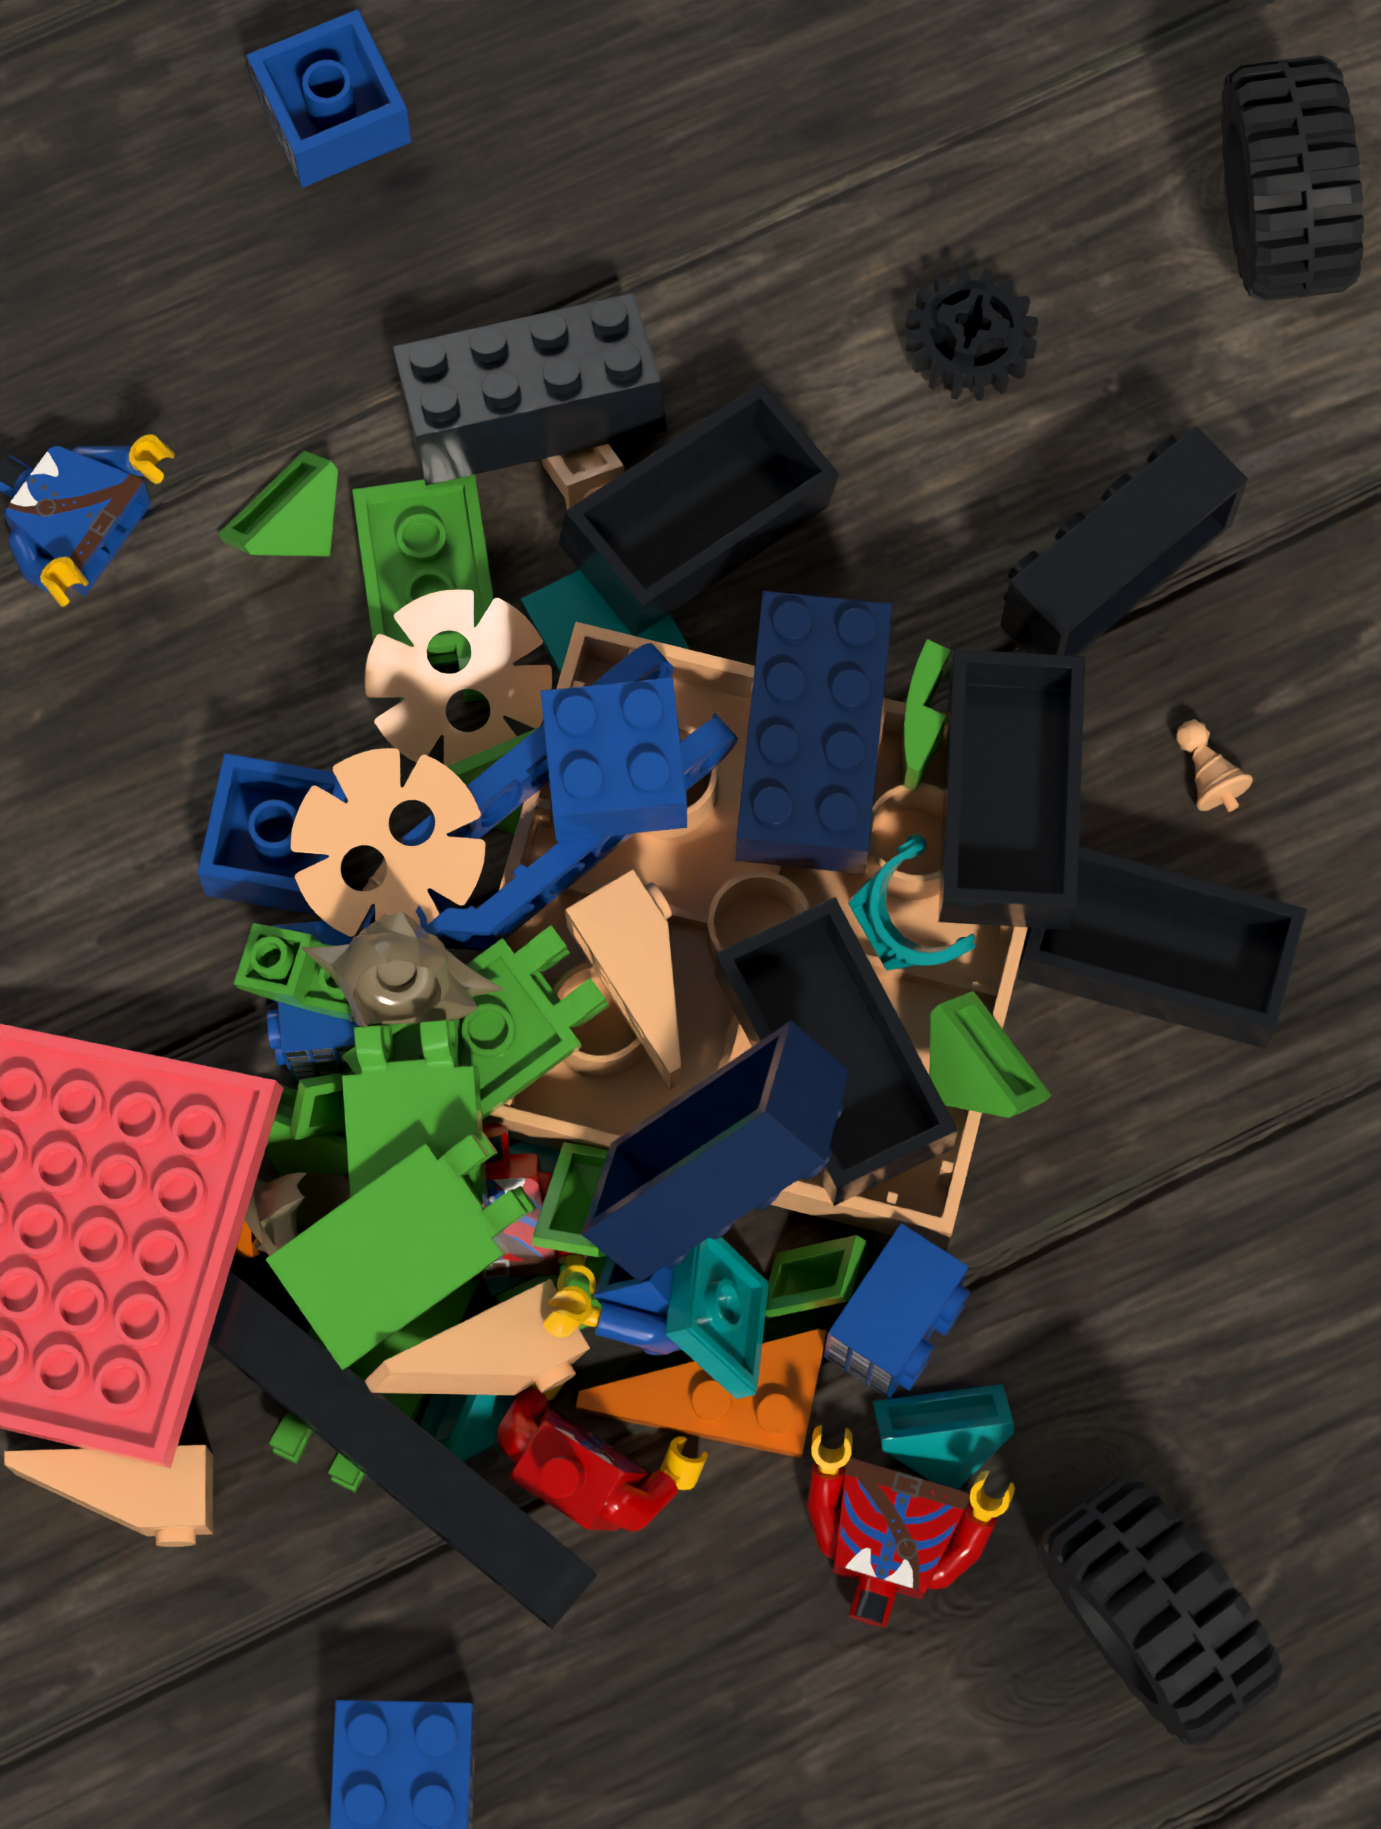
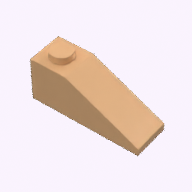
(629, 948)
(488, 1354)
(136, 1494)

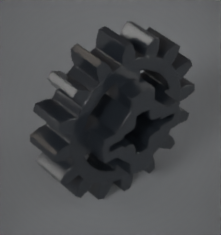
(998, 340)

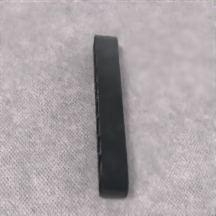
(398, 1455)

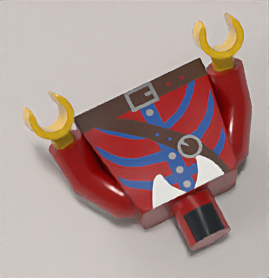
(508, 1172)
(584, 1473)
(894, 1528)

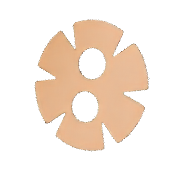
(495, 645)
(373, 791)

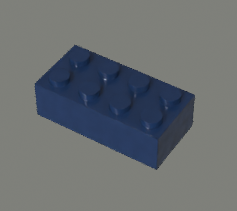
(813, 732)
(717, 1153)

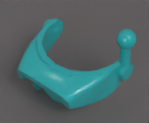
(873, 916)

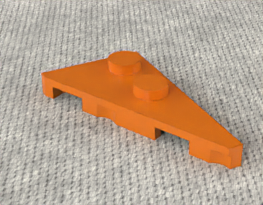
(695, 1404)

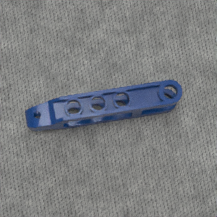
(513, 782)

